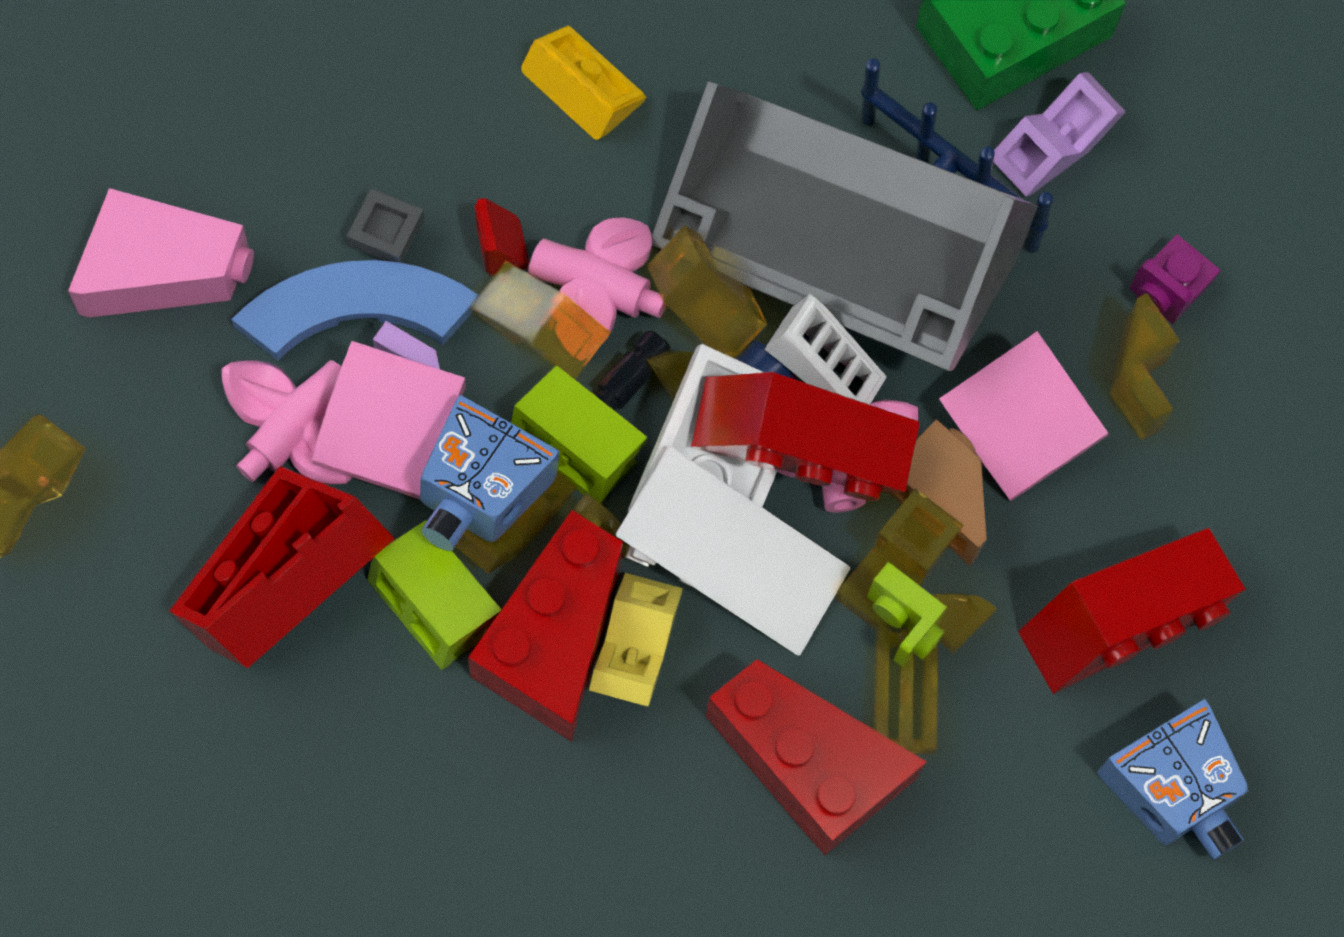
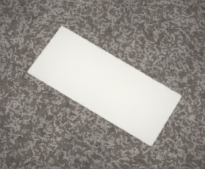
(733, 551)

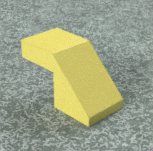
(636, 639)

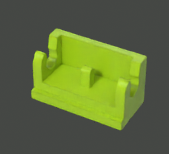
(591, 437)
(432, 595)

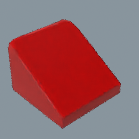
(499, 236)

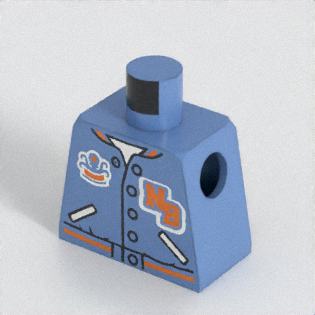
(482, 475)
(1181, 780)

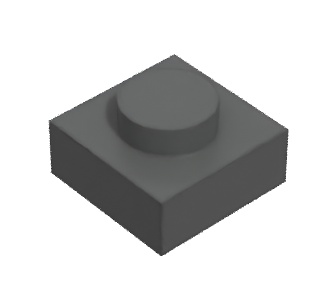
(385, 227)

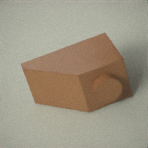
(950, 476)

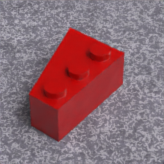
(807, 432)
(278, 565)
(1131, 607)
(551, 626)
(810, 754)

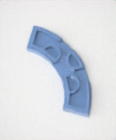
(350, 291)

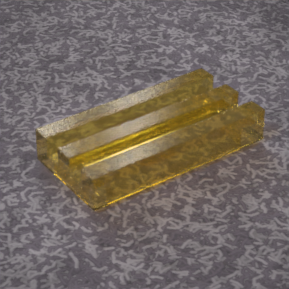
(928, 745)

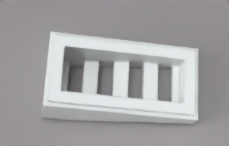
(824, 329)

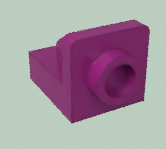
(1174, 278)

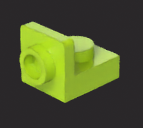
(906, 603)

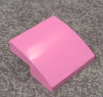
(1024, 416)
(385, 418)

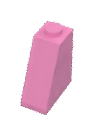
(157, 258)

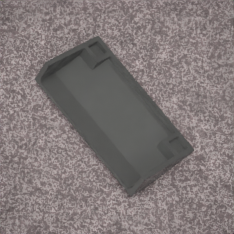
(842, 218)

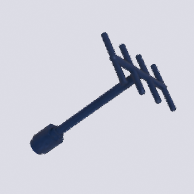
(949, 159)

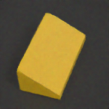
(581, 81)

